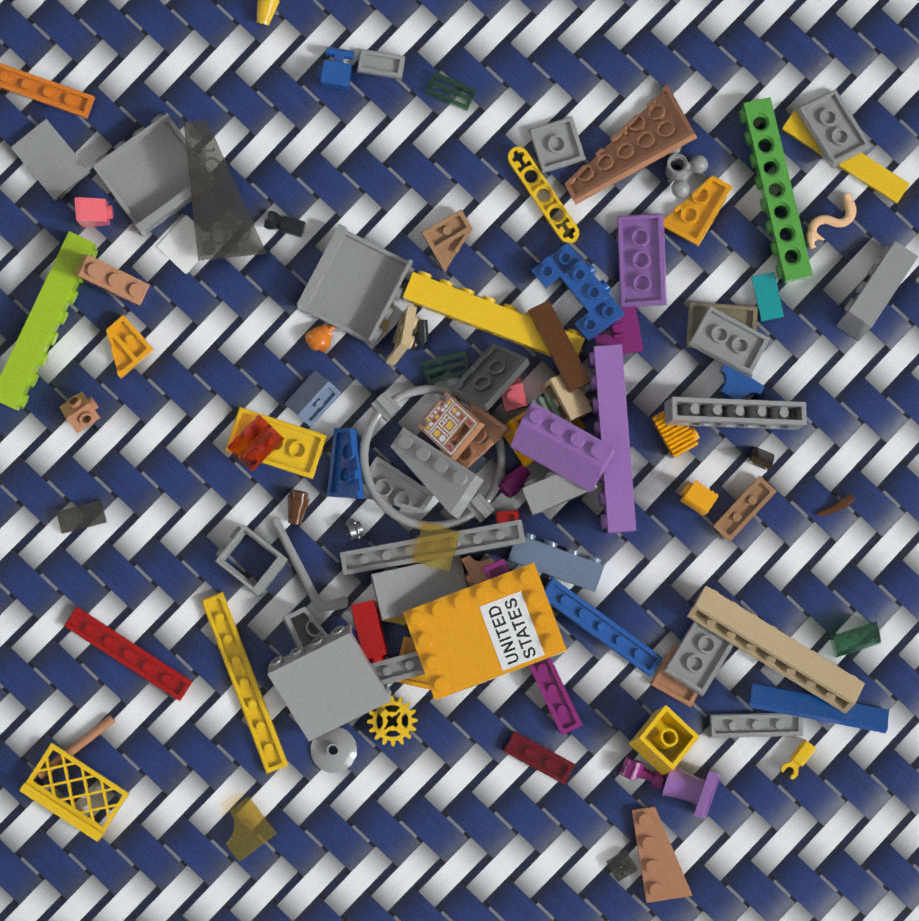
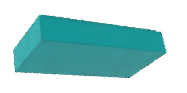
(767, 297)

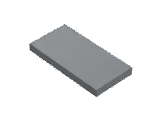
(414, 586)

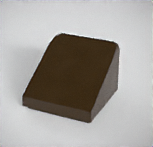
(761, 458)

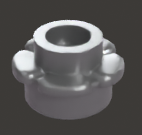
(353, 529)

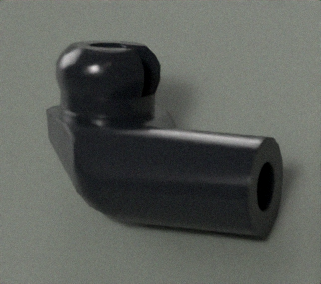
(421, 336)

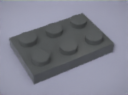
(489, 377)

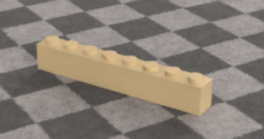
(776, 649)

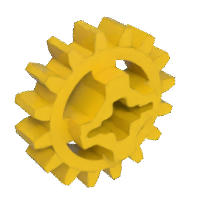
(404, 732)

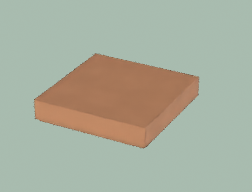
(669, 685)

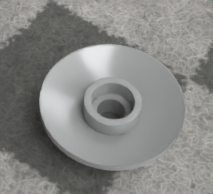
(342, 759)

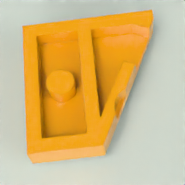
(127, 345)

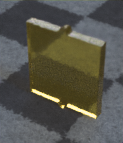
(436, 546)

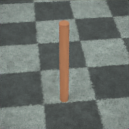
(80, 743)

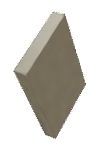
(696, 311)

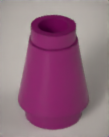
(514, 481)

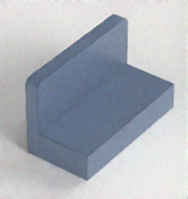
(313, 398)

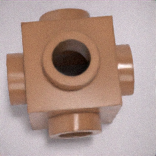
(80, 411)

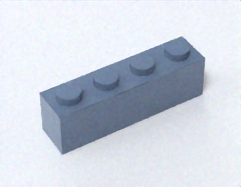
(558, 563)

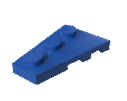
(345, 466)

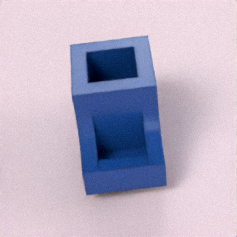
(738, 385)

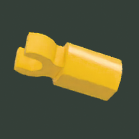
(799, 758)

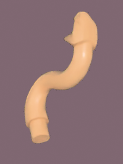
(850, 213)

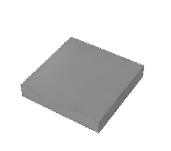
(557, 144)

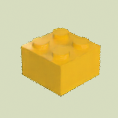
(664, 740)

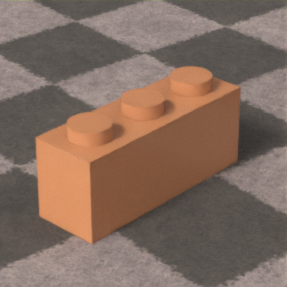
(111, 279)

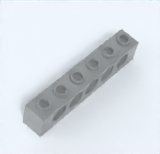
(735, 413)

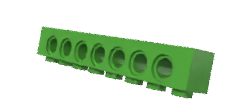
(763, 111)

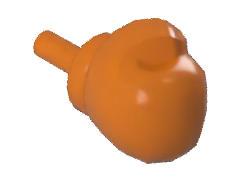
(319, 337)

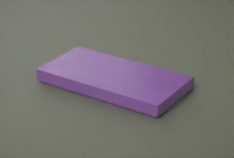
(642, 260)

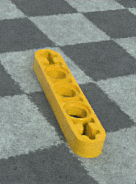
(542, 184)

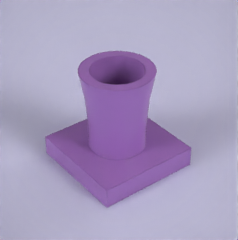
(692, 789)

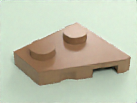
(447, 237)

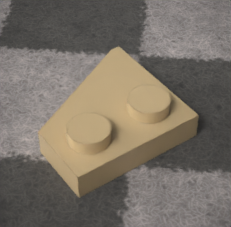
(403, 336)

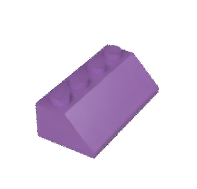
(562, 447)

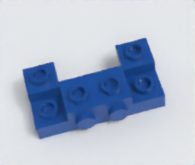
(584, 285)

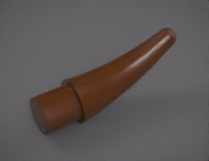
(841, 504)

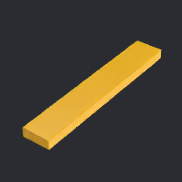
(859, 166)

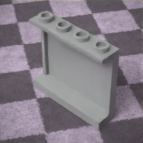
(149, 173)
(355, 285)
(328, 682)

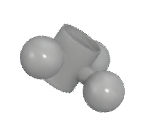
(697, 164)

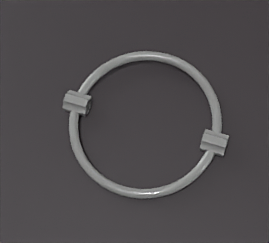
(386, 408)

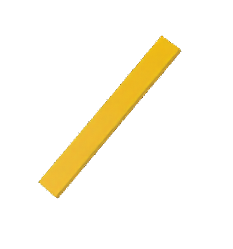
(244, 682)

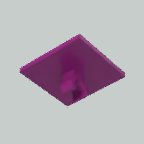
(624, 332)

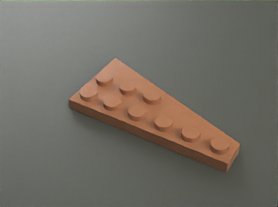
(638, 143)

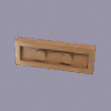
(744, 509)

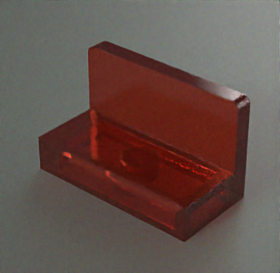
(255, 443)

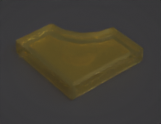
(250, 829)

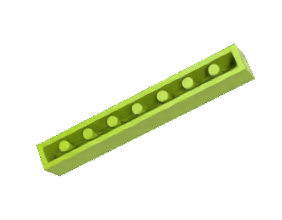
(43, 322)

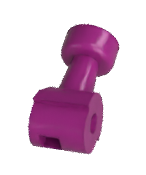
(635, 769)

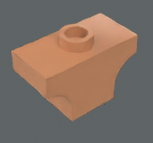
(475, 571)

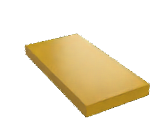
(296, 453)

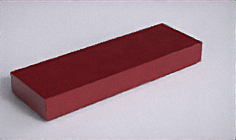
(539, 757)

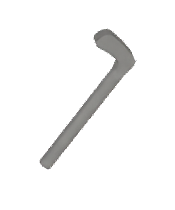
(319, 605)

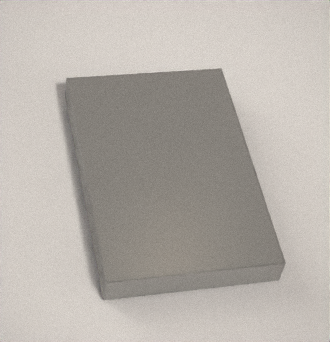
(833, 128)
(50, 159)
(729, 341)
(698, 658)

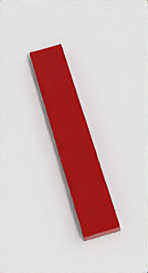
(128, 653)

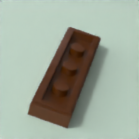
(559, 346)

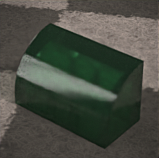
(855, 639)

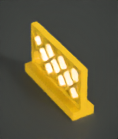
(60, 806)

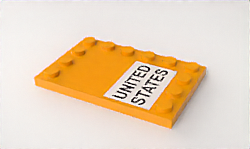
(484, 631)

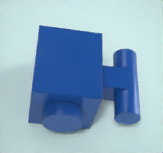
(336, 73)

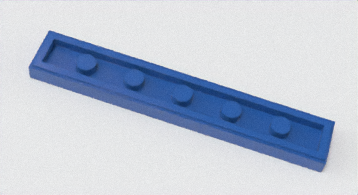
(601, 627)
(815, 708)

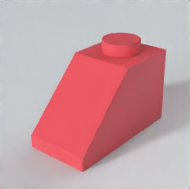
(93, 212)
(514, 397)

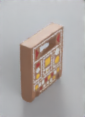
(445, 422)

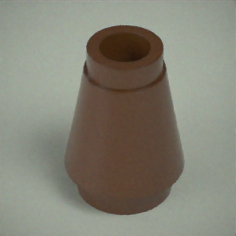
(297, 506)

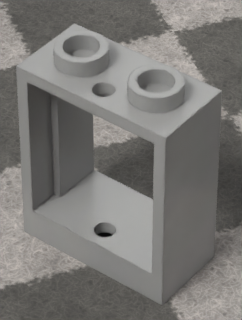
(225, 551)

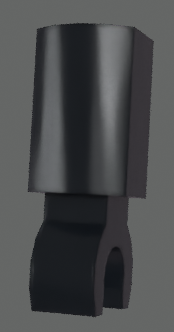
(285, 224)

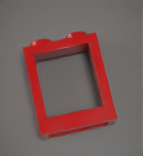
(370, 630)

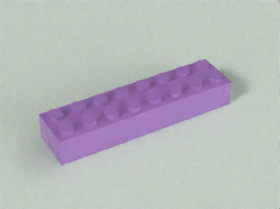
(613, 429)

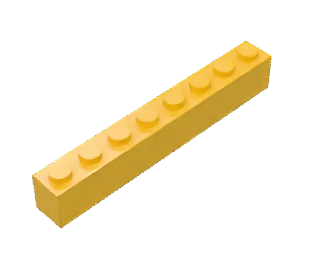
(479, 312)

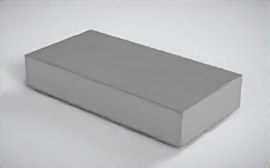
(381, 64)

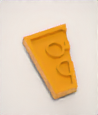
(697, 213)

